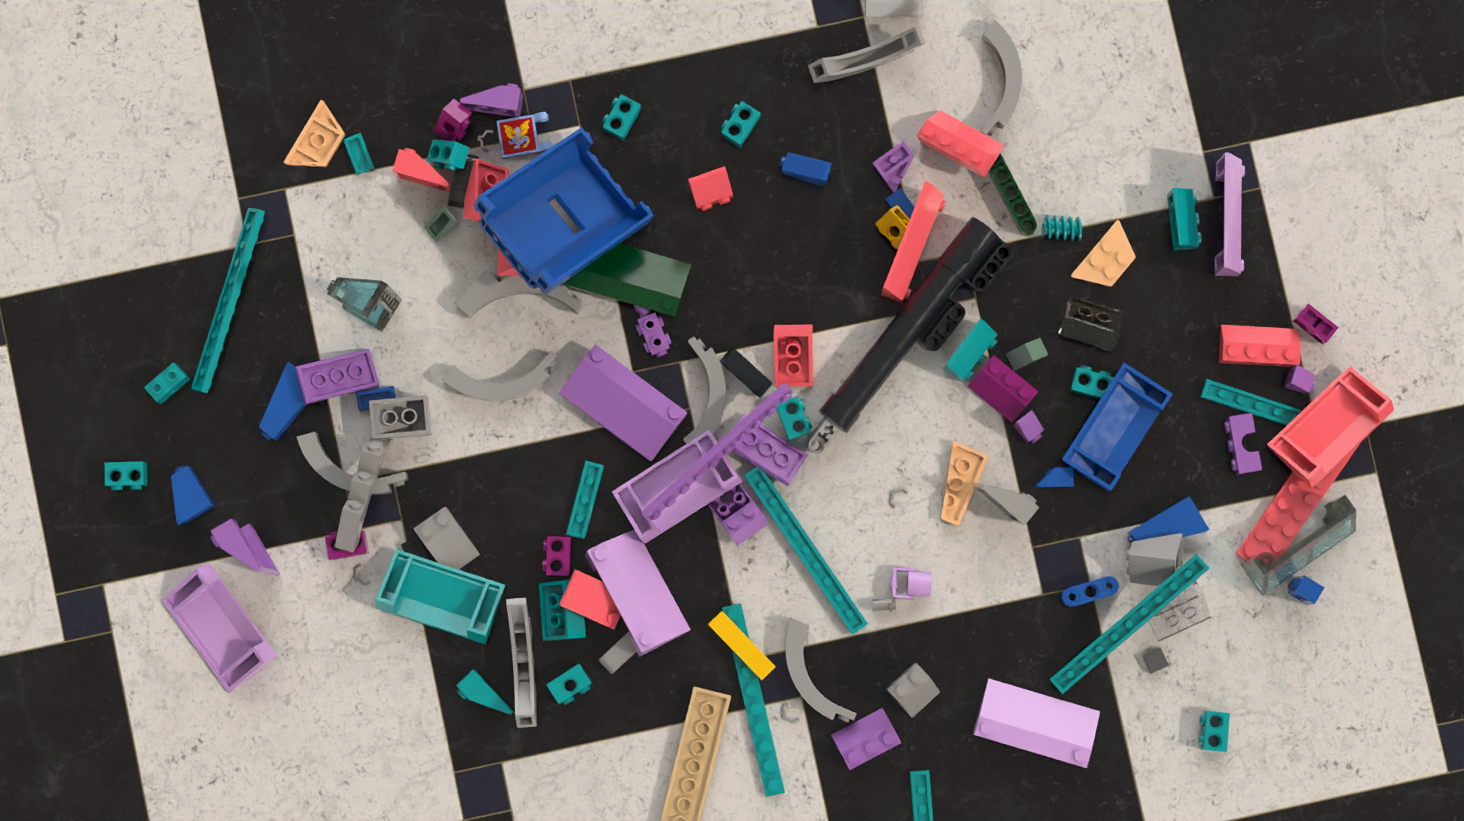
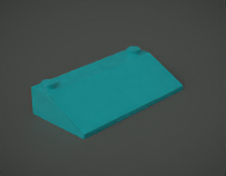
(439, 596)

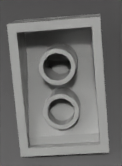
(400, 417)
(1015, 505)
(446, 540)

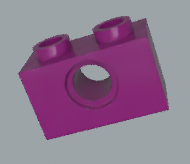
(453, 121)

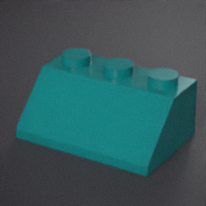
(1183, 219)
(971, 351)
(558, 621)

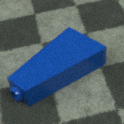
(284, 405)
(1179, 518)

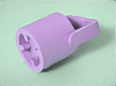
(917, 584)

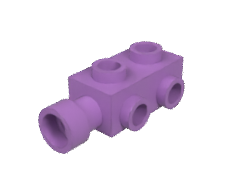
(653, 333)

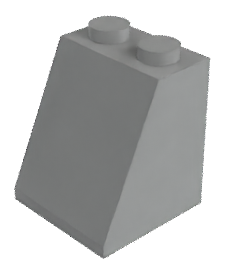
(1154, 559)
(913, 690)

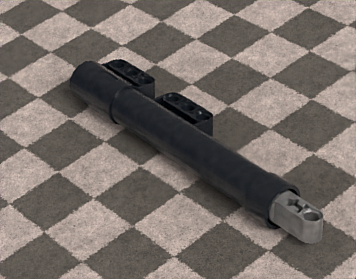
(915, 323)

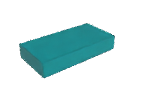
(358, 154)

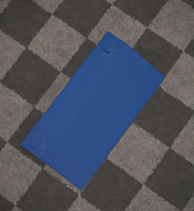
(1116, 427)

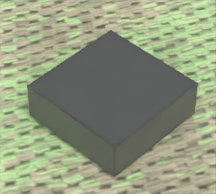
(1155, 660)

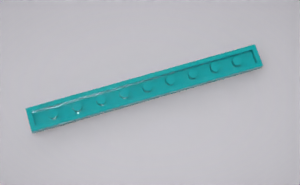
(228, 299)
(806, 550)
(1129, 623)
(756, 713)

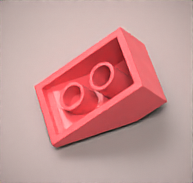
(414, 169)
(482, 177)
(710, 189)
(793, 355)
(591, 599)

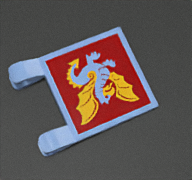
(519, 135)

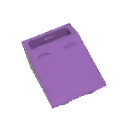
(738, 514)

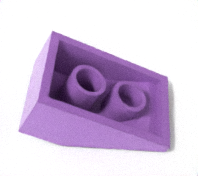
(498, 100)

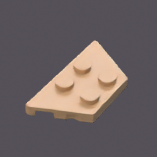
(317, 140)
(1107, 258)

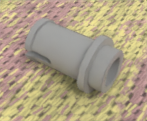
(884, 604)

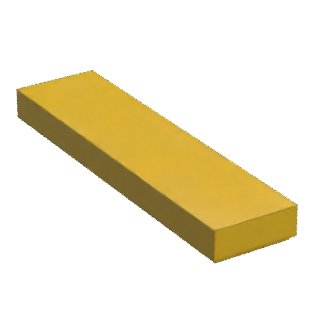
(741, 645)

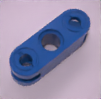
(1099, 587)

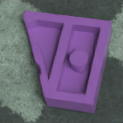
(894, 165)

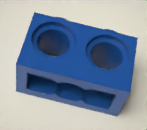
(1305, 589)

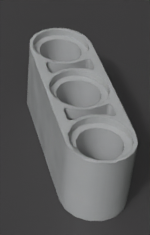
(618, 654)

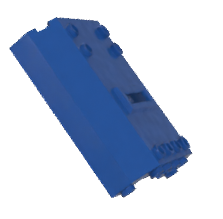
(535, 236)

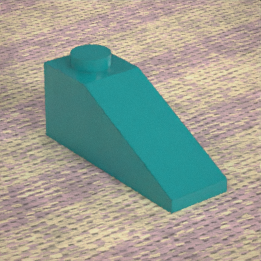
(479, 691)

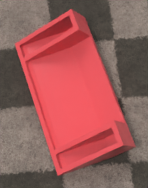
(912, 243)
(1331, 426)

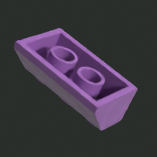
(866, 738)

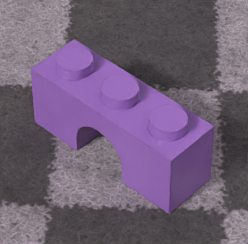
(1242, 461)

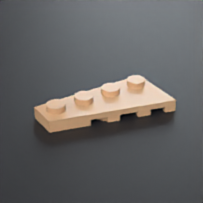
(963, 471)

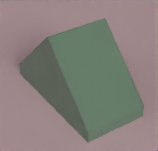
(441, 224)
(1026, 354)

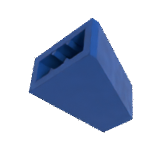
(806, 168)
(188, 495)

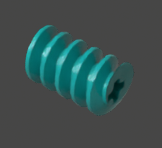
(1062, 227)

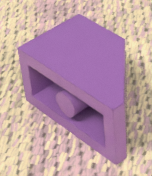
(1300, 380)
(1029, 427)

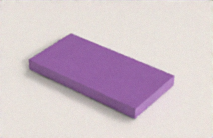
(337, 376)
(771, 453)

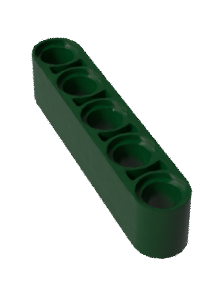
(1011, 202)

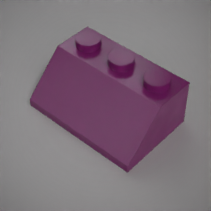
(1002, 389)

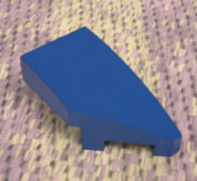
(1057, 478)

